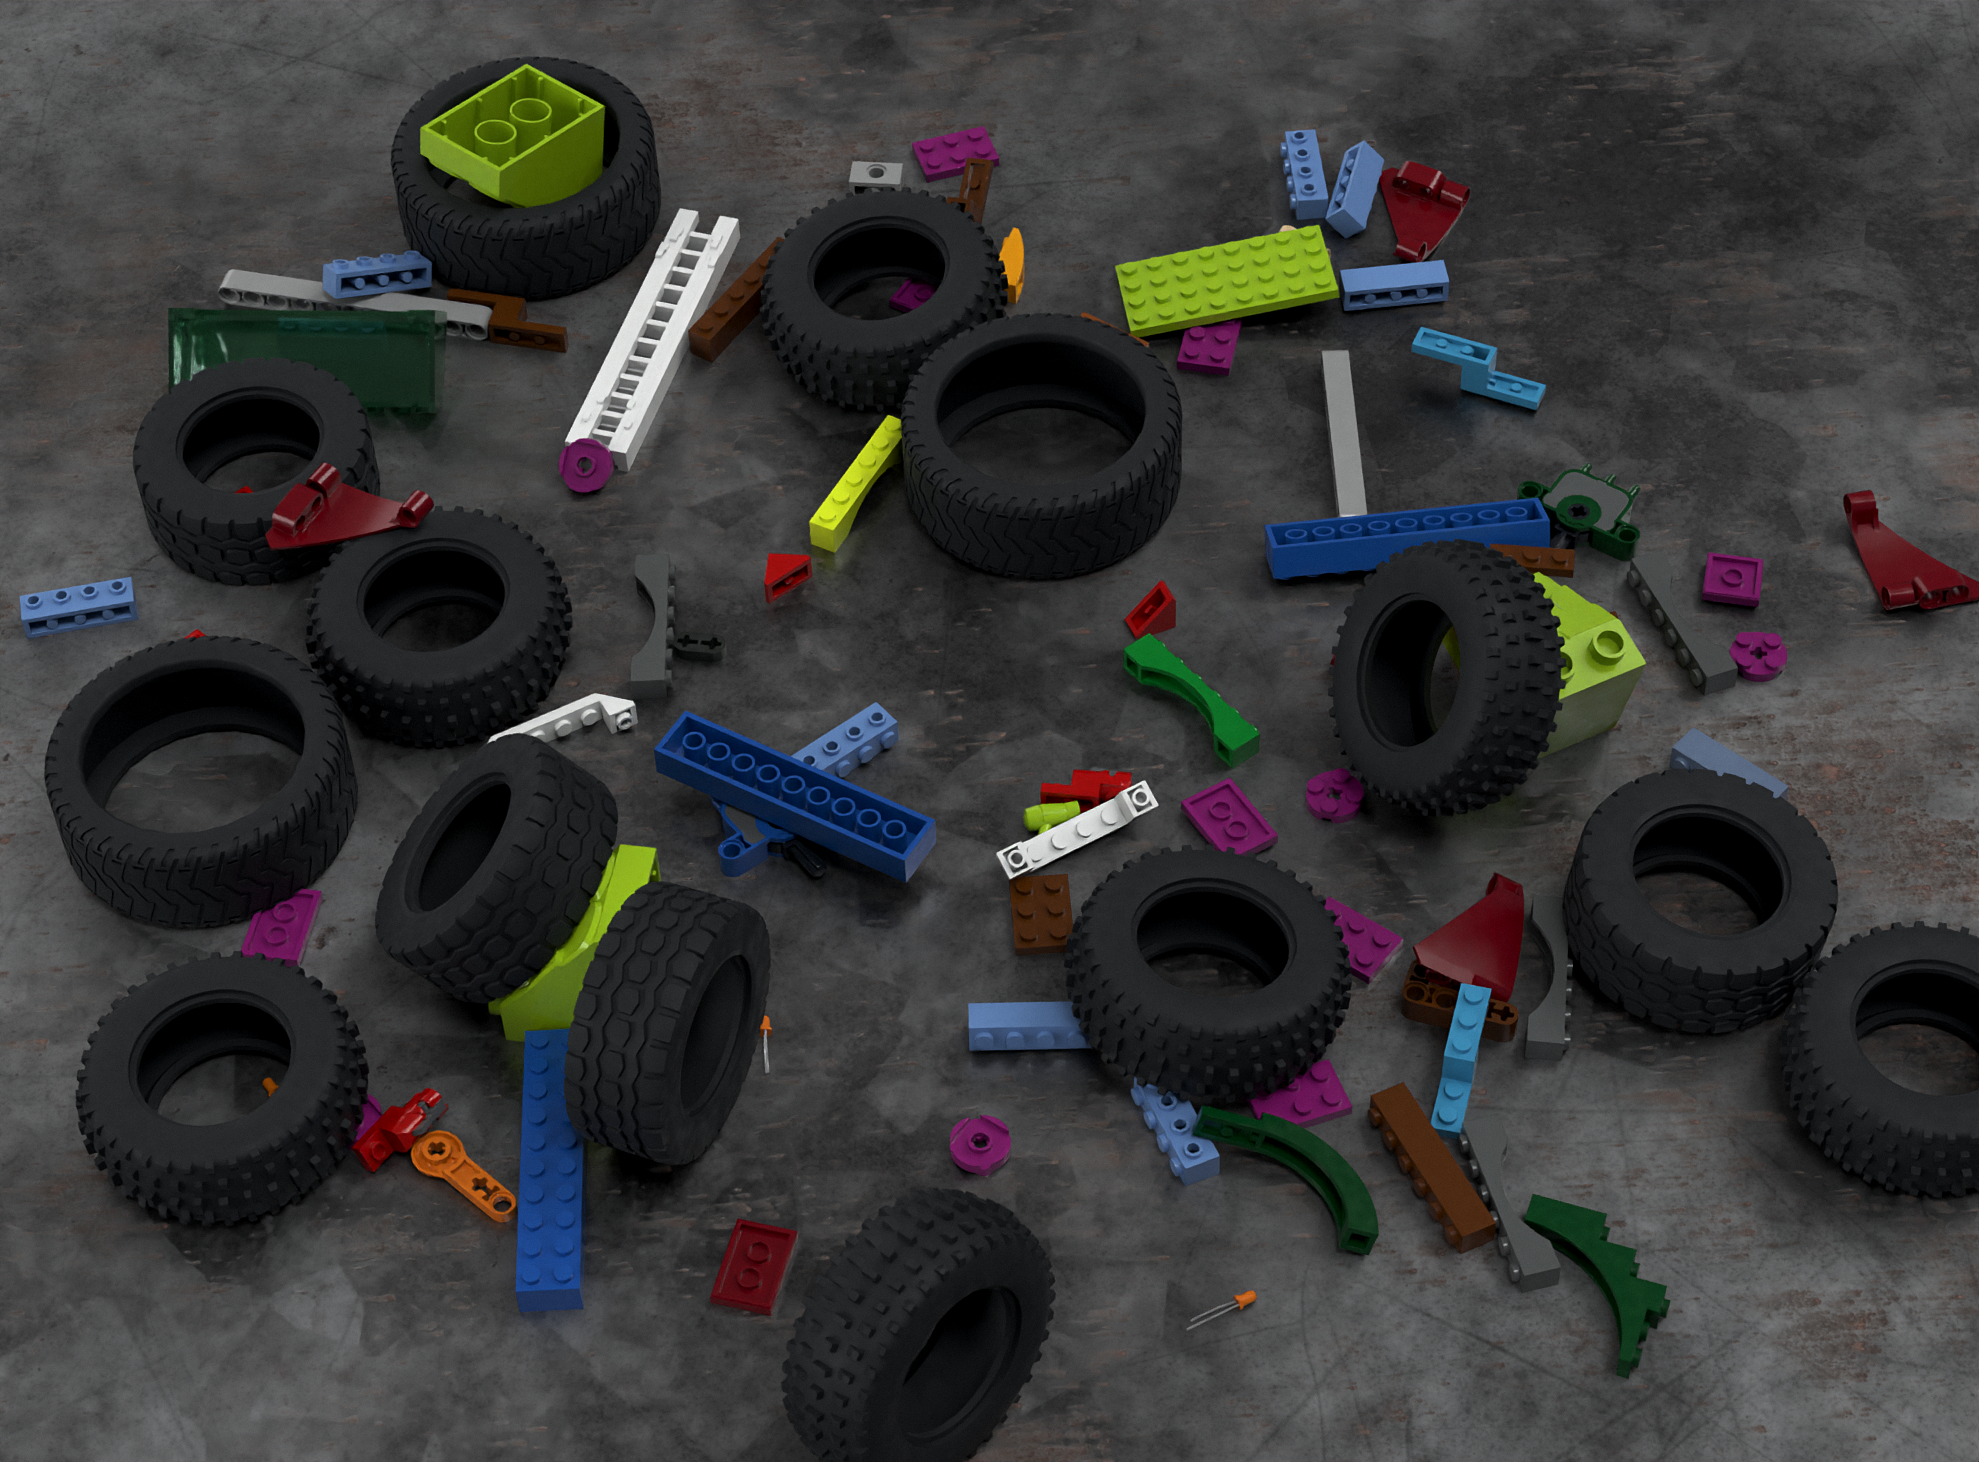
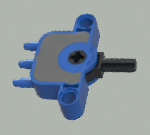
(753, 839)

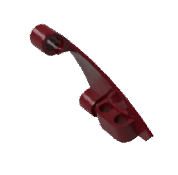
(1421, 207)
(335, 512)
(1897, 568)
(1480, 943)

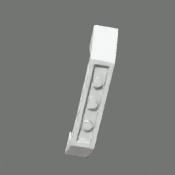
(615, 712)
(1077, 832)

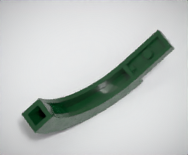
(1309, 1157)

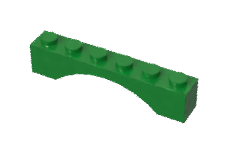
(1156, 666)

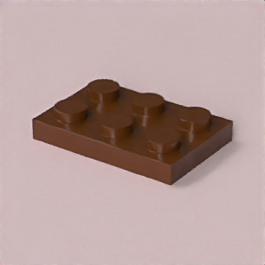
(1041, 914)

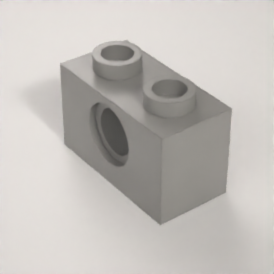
(875, 176)

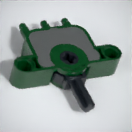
(1588, 512)

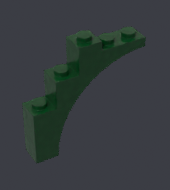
(1583, 1239)

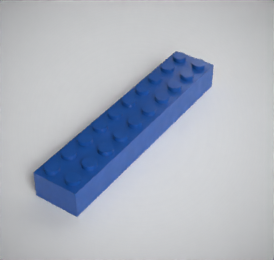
(1367, 540)
(795, 796)
(550, 1184)

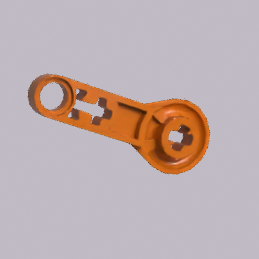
(461, 1172)

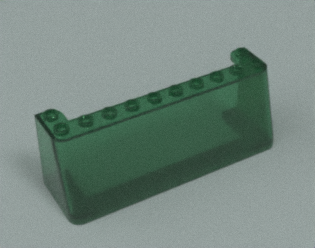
(378, 354)

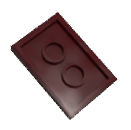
(754, 1267)

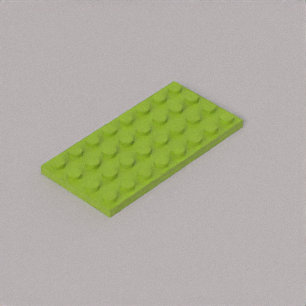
(1226, 281)

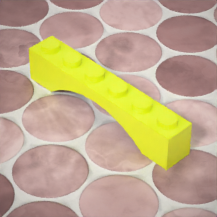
(836, 514)

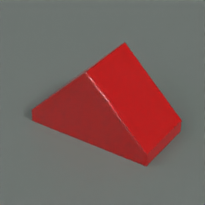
(785, 573)
(1154, 612)

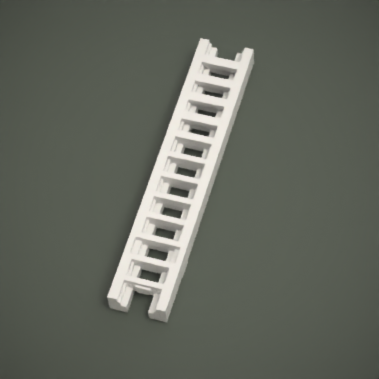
(634, 386)

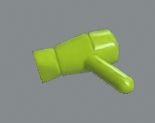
(1047, 816)

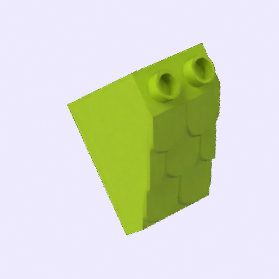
(520, 140)
(1599, 668)
(552, 992)

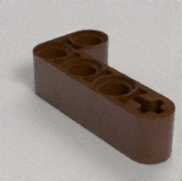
(1436, 1005)

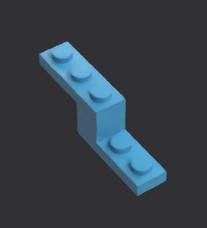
(1478, 368)
(1460, 1060)

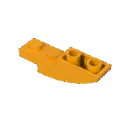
(1013, 258)

